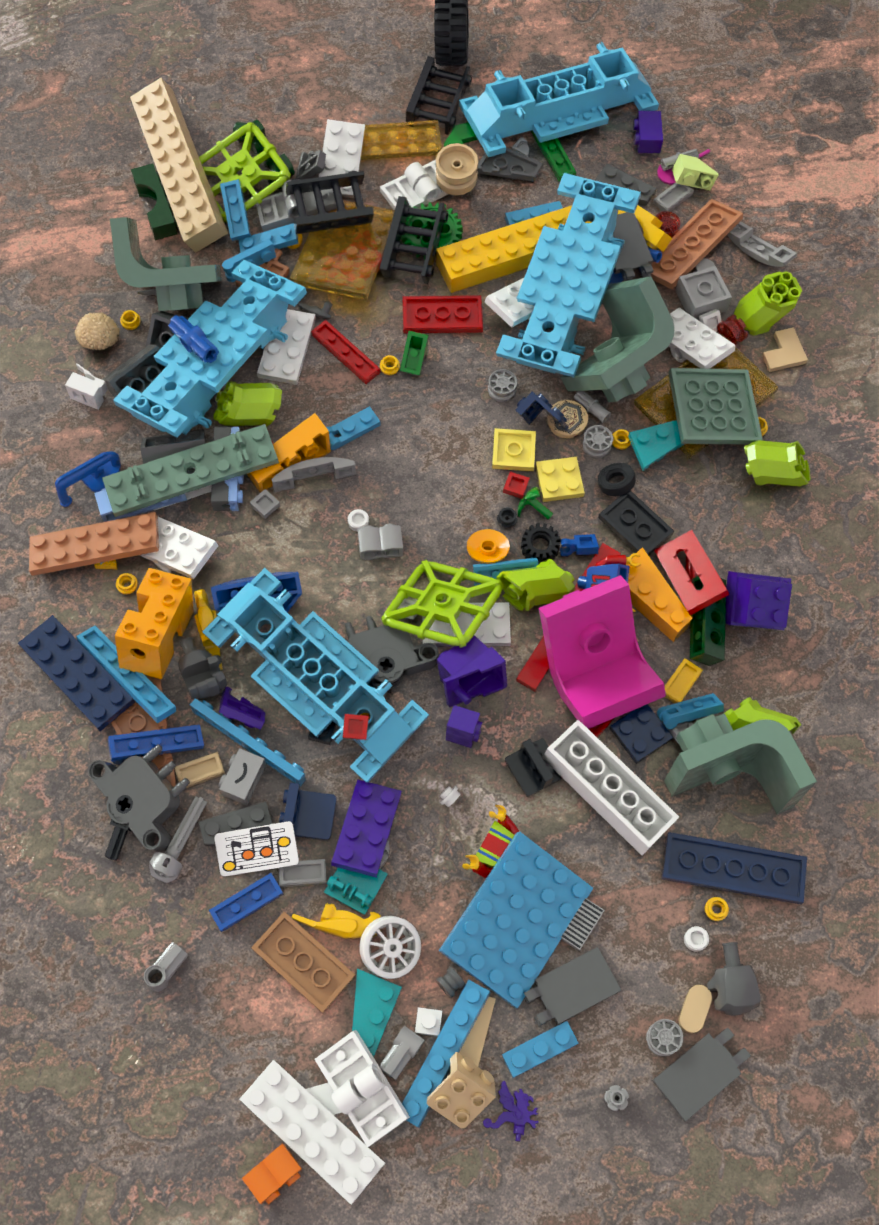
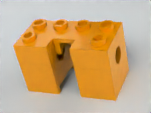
(147, 636)

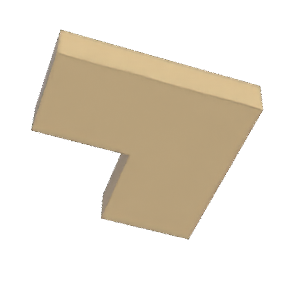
(789, 352)

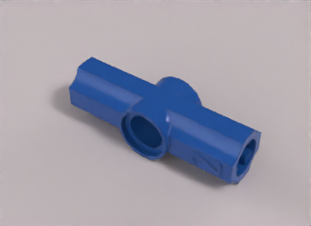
(193, 339)

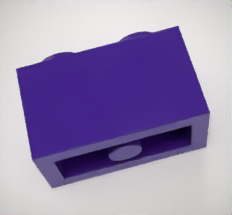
(648, 131)
(463, 727)

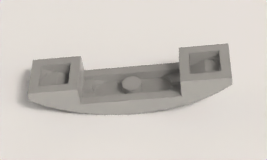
(759, 249)
(313, 467)

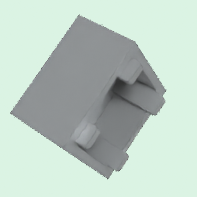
(703, 292)

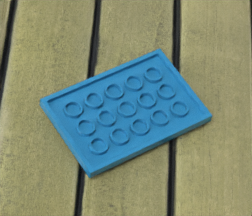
(516, 919)

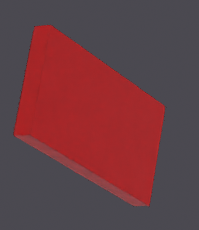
(442, 314)

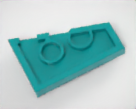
(655, 442)
(373, 1007)

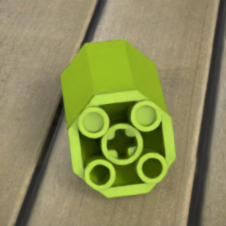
(768, 302)
(247, 404)
(777, 463)
(536, 585)
(751, 711)

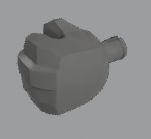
(200, 671)
(735, 984)

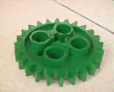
(450, 233)

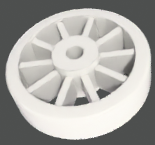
(390, 947)

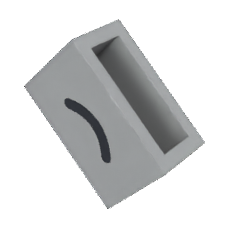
(242, 776)

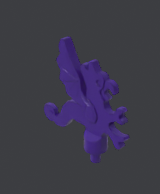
(516, 1113)

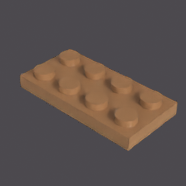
(303, 962)

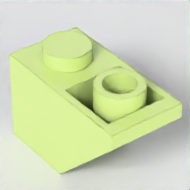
(693, 172)

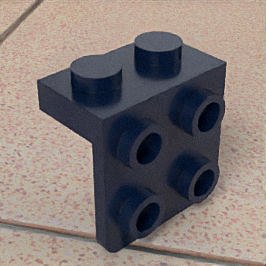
(533, 405)
(309, 812)

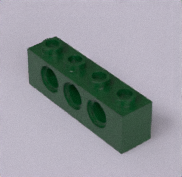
(708, 631)

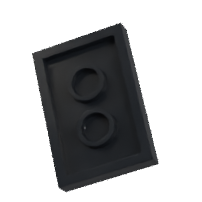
(635, 523)

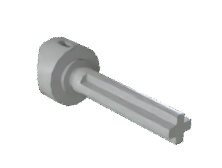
(174, 867)

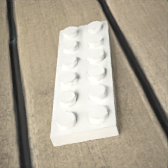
(312, 1132)

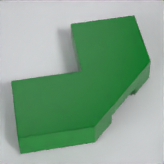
(461, 134)

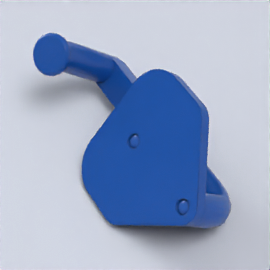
(90, 473)

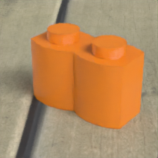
(272, 1174)

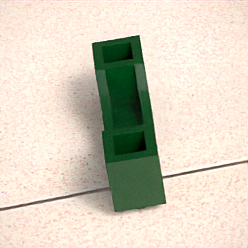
(160, 217)

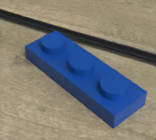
(246, 902)

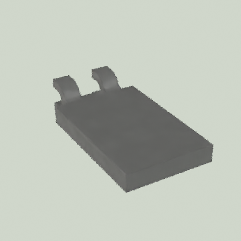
(634, 251)
(573, 987)
(700, 1074)

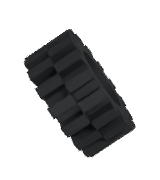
(540, 532)

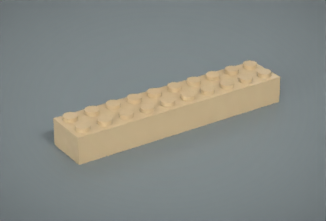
(178, 165)

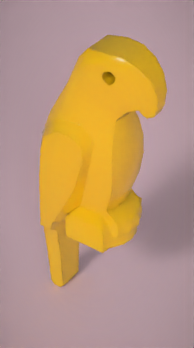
(203, 618)
(339, 922)

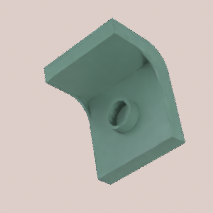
(176, 283)
(639, 333)
(760, 749)

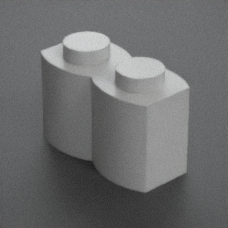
(380, 542)

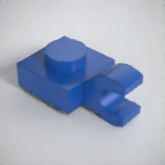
(581, 544)

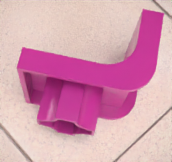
(597, 653)

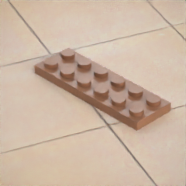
(694, 242)
(93, 544)

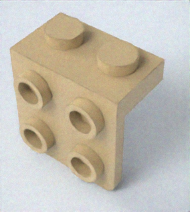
(463, 1092)

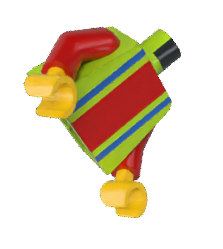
(494, 843)

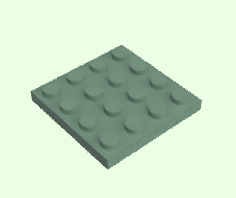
(714, 406)

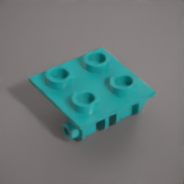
(354, 888)

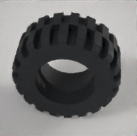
(451, 32)

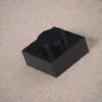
(325, 736)

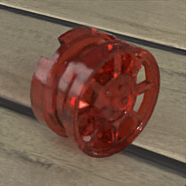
(669, 224)
(733, 329)

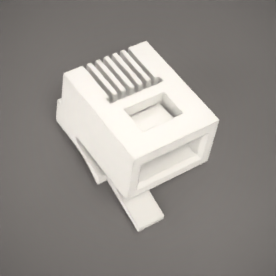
(86, 389)

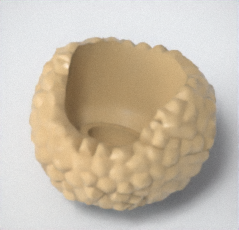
(96, 331)

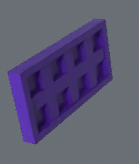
(366, 828)

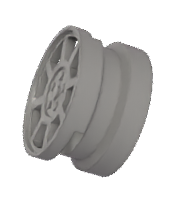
(502, 387)
(597, 442)
(664, 1037)

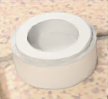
(358, 519)
(696, 939)

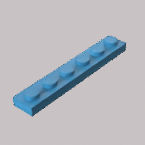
(135, 683)
(255, 746)
(446, 1045)

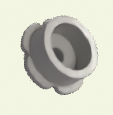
(623, 1095)

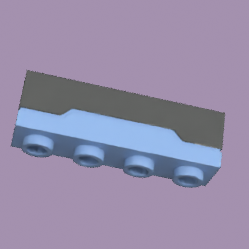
(227, 493)

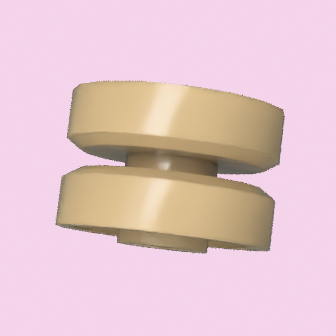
(456, 169)

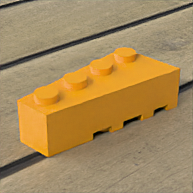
(302, 443)
(656, 599)

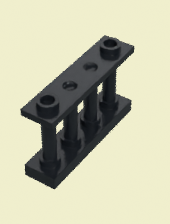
(425, 84)
(323, 219)
(399, 228)

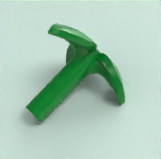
(530, 499)

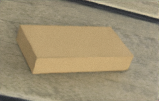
(200, 769)

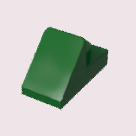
(414, 352)

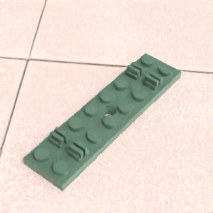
(169, 478)

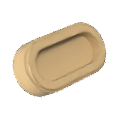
(695, 1009)

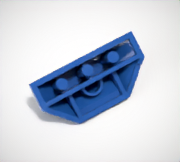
(225, 592)

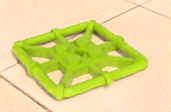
(243, 161)
(437, 591)

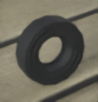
(613, 470)

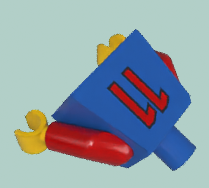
(606, 569)

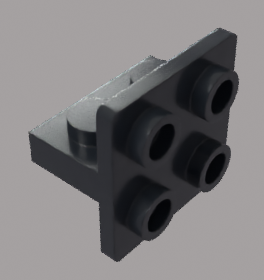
(530, 769)

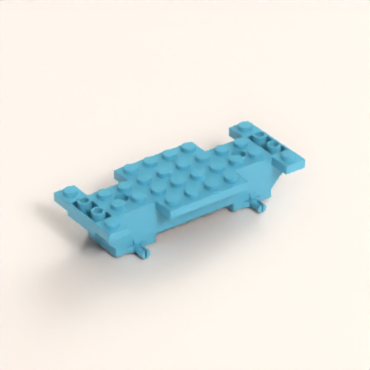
(557, 101)
(569, 275)
(245, 322)
(314, 672)

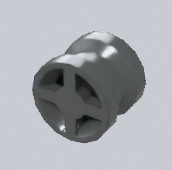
(450, 982)

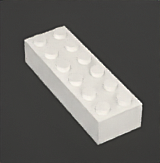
(610, 787)

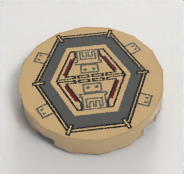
(576, 419)

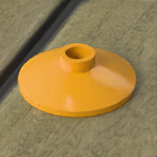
(488, 546)

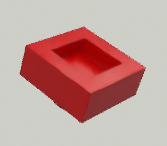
(516, 485)
(355, 727)

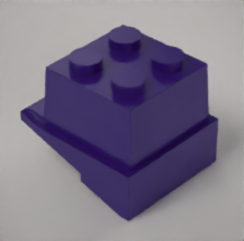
(757, 600)
(471, 672)

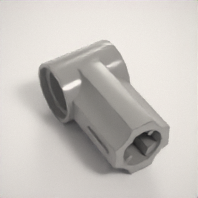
(166, 965)
(404, 1048)

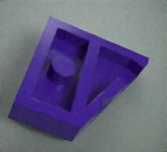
(241, 710)

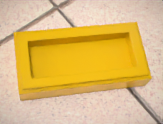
(682, 681)

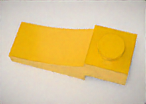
(652, 234)

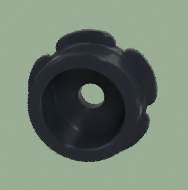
(507, 512)

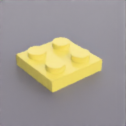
(514, 449)
(559, 479)

